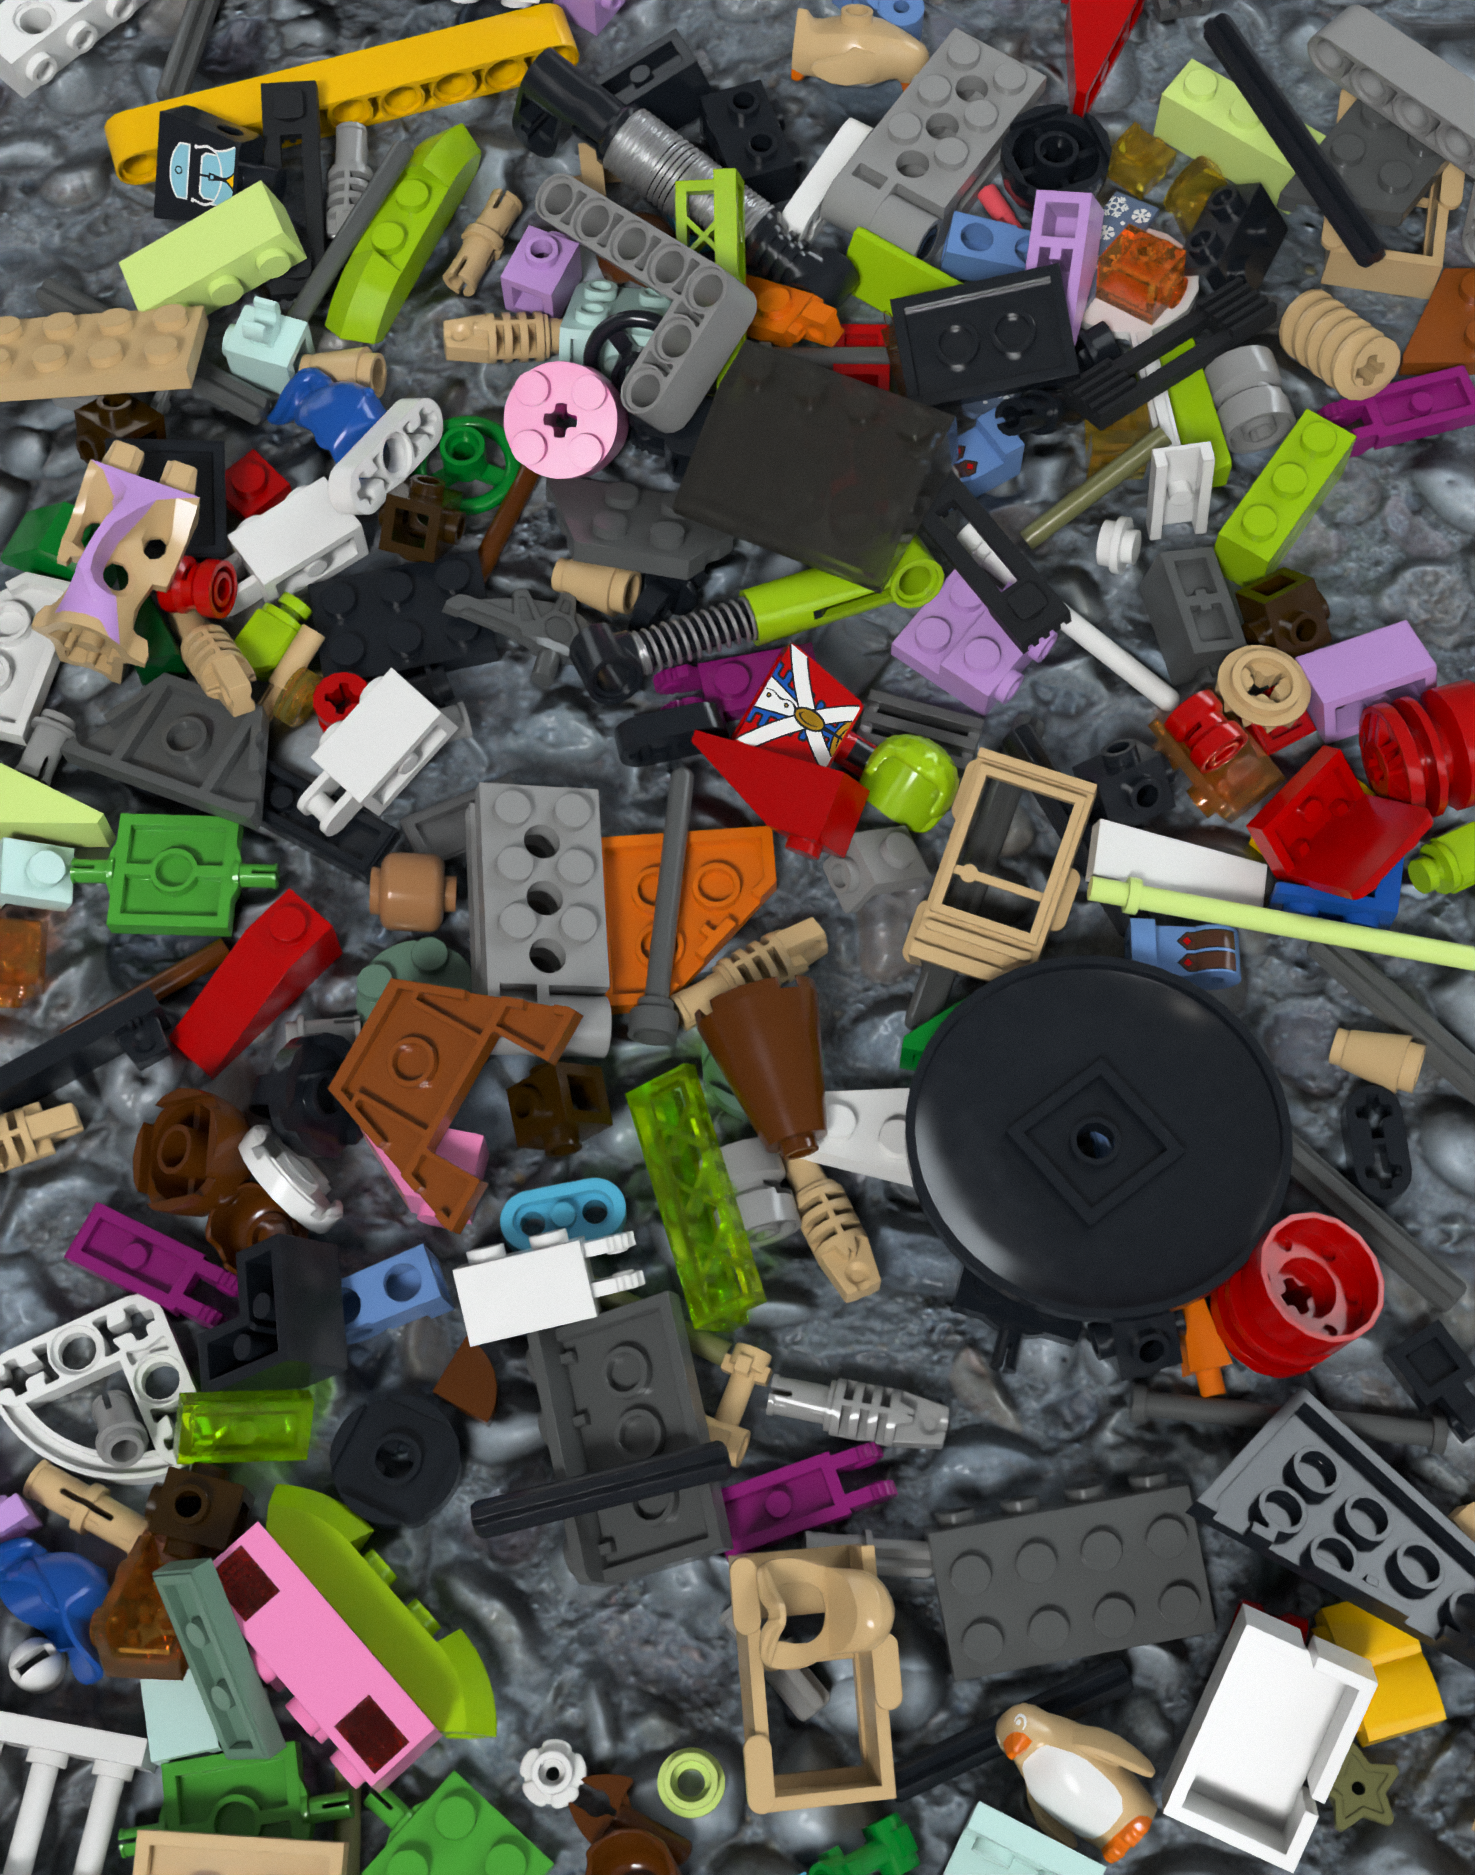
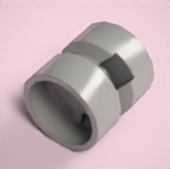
(1250, 399)
(764, 1206)

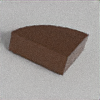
(470, 1384)

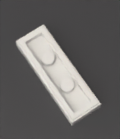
(1173, 864)

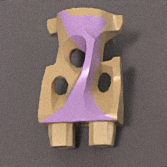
(90, 620)

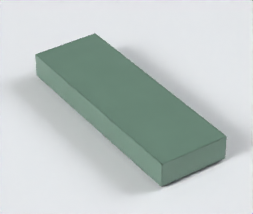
(219, 1659)

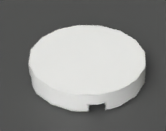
(290, 1180)

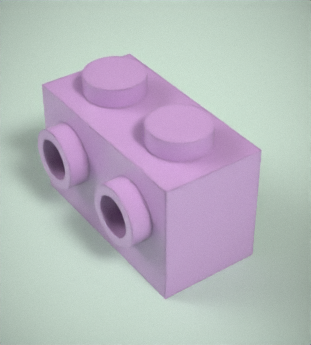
(1362, 675)

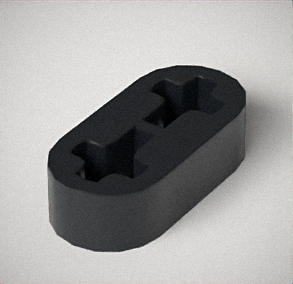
(667, 733)
(1390, 1144)

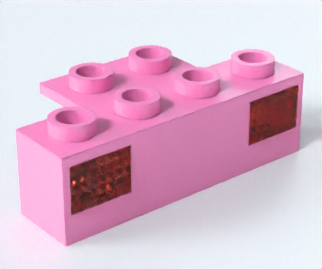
(316, 1655)

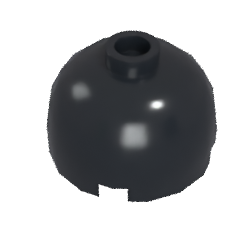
(1053, 153)

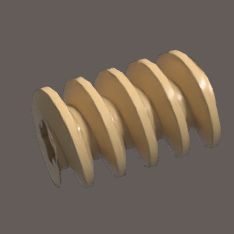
(1338, 345)

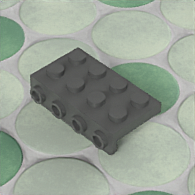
(615, 1396)
(1068, 1575)

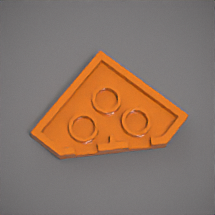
(723, 886)

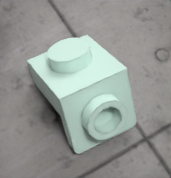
(35, 874)

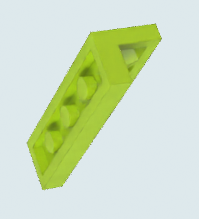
(726, 228)

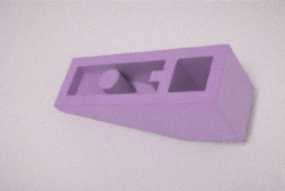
(1067, 232)

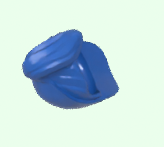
(332, 411)
(57, 1597)

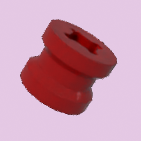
(333, 691)

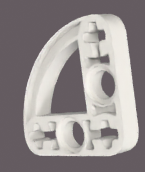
(136, 1359)

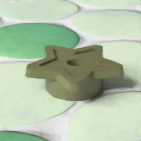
(1373, 1802)

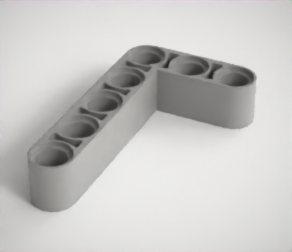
(1403, 86)
(706, 310)

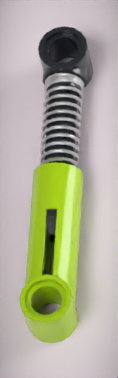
(616, 660)

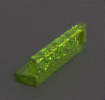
(688, 1206)

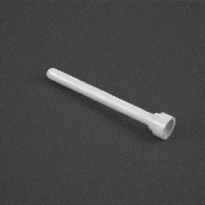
(1081, 631)

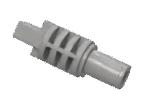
(347, 176)
(862, 1412)

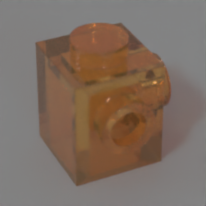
(1141, 274)

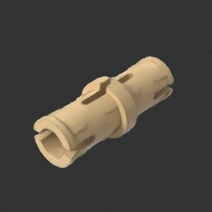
(483, 242)
(55, 1487)

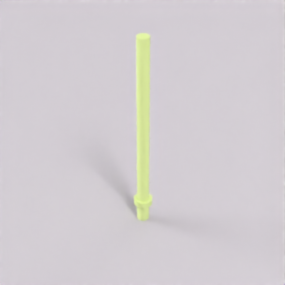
(1135, 896)

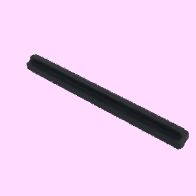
(1295, 141)

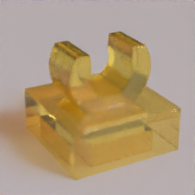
(1139, 161)

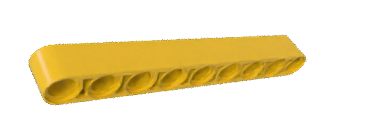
(368, 83)

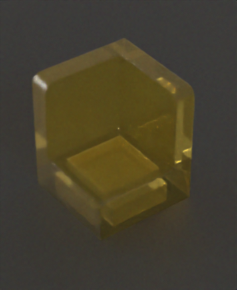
(1109, 443)

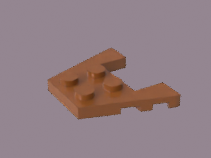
(418, 1067)

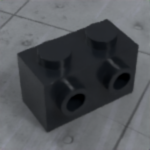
(747, 134)

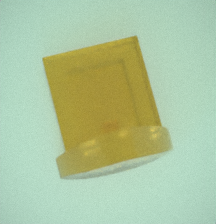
(1191, 191)

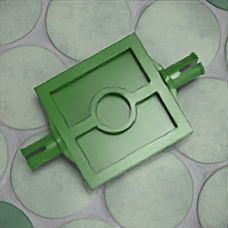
(174, 875)
(242, 1798)
(451, 1836)

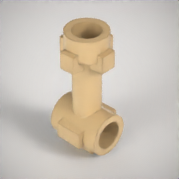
(746, 1368)

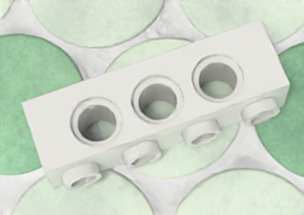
(49, 34)

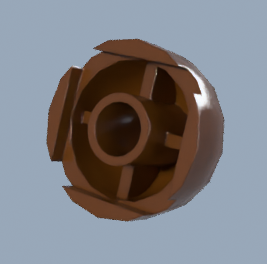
(191, 1154)

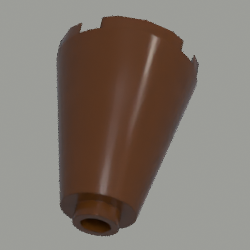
(772, 1060)

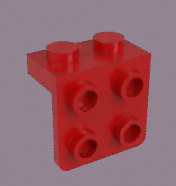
(1331, 833)

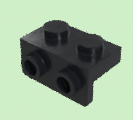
(1235, 236)

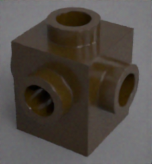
(114, 418)
(409, 530)
(1285, 613)
(559, 1107)
(216, 1526)

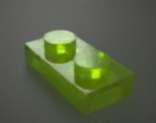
(243, 1426)

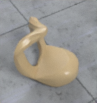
(856, 1612)

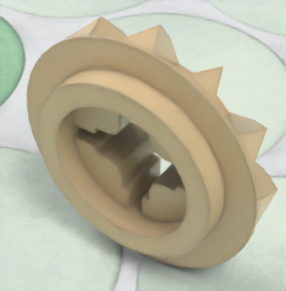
(1263, 667)

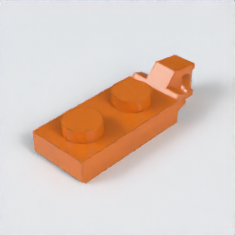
(790, 314)

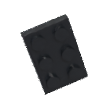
(985, 338)
(397, 619)

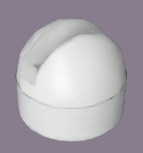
(43, 1675)

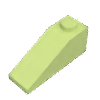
(47, 816)

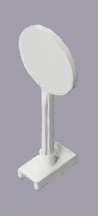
(1178, 473)

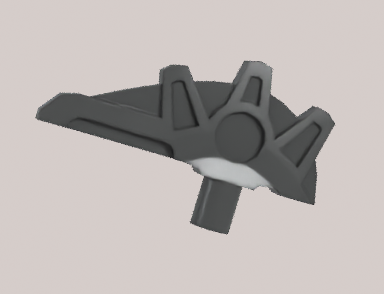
(536, 624)

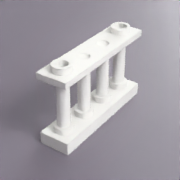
(49, 1749)

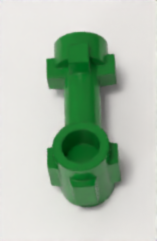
(887, 1849)

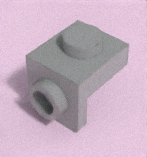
(875, 865)

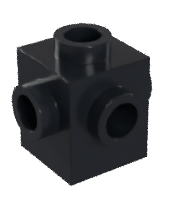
(1130, 783)
(1139, 1346)

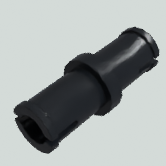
(1037, 413)

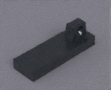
(128, 1027)

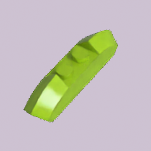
(403, 236)
(439, 1676)

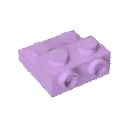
(965, 649)

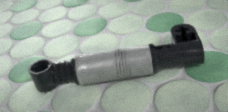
(650, 157)

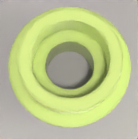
(691, 1760)

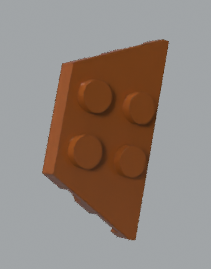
(1446, 327)

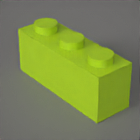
(1283, 499)

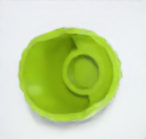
(911, 781)

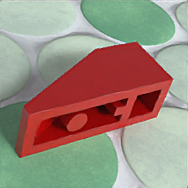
(1093, 43)
(796, 798)
(256, 982)

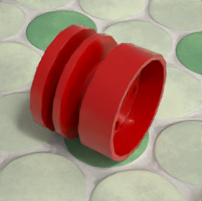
(1422, 748)
(1299, 1296)

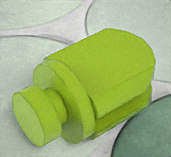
(270, 633)
(1446, 862)

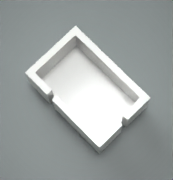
(1263, 1728)

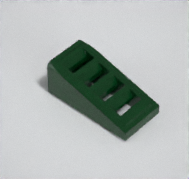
(162, 648)

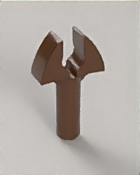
(617, 1788)

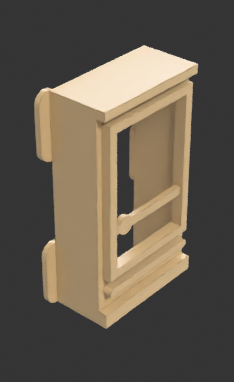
(1398, 271)
(976, 943)
(875, 1683)

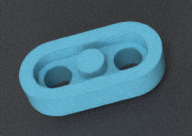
(564, 1207)

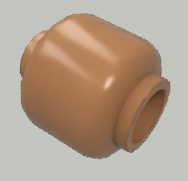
(412, 892)

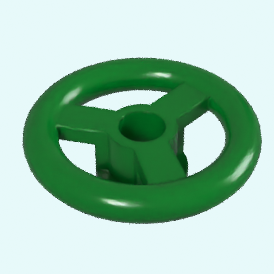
(464, 439)

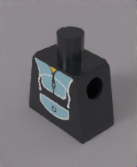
(206, 162)

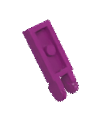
(1408, 410)
(724, 681)
(148, 1264)
(800, 1498)

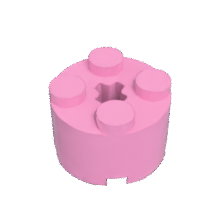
(533, 412)

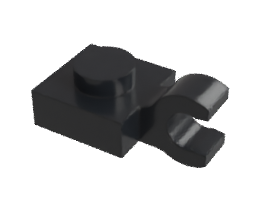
(1436, 1371)

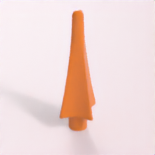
(1203, 1350)

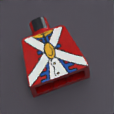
(805, 715)

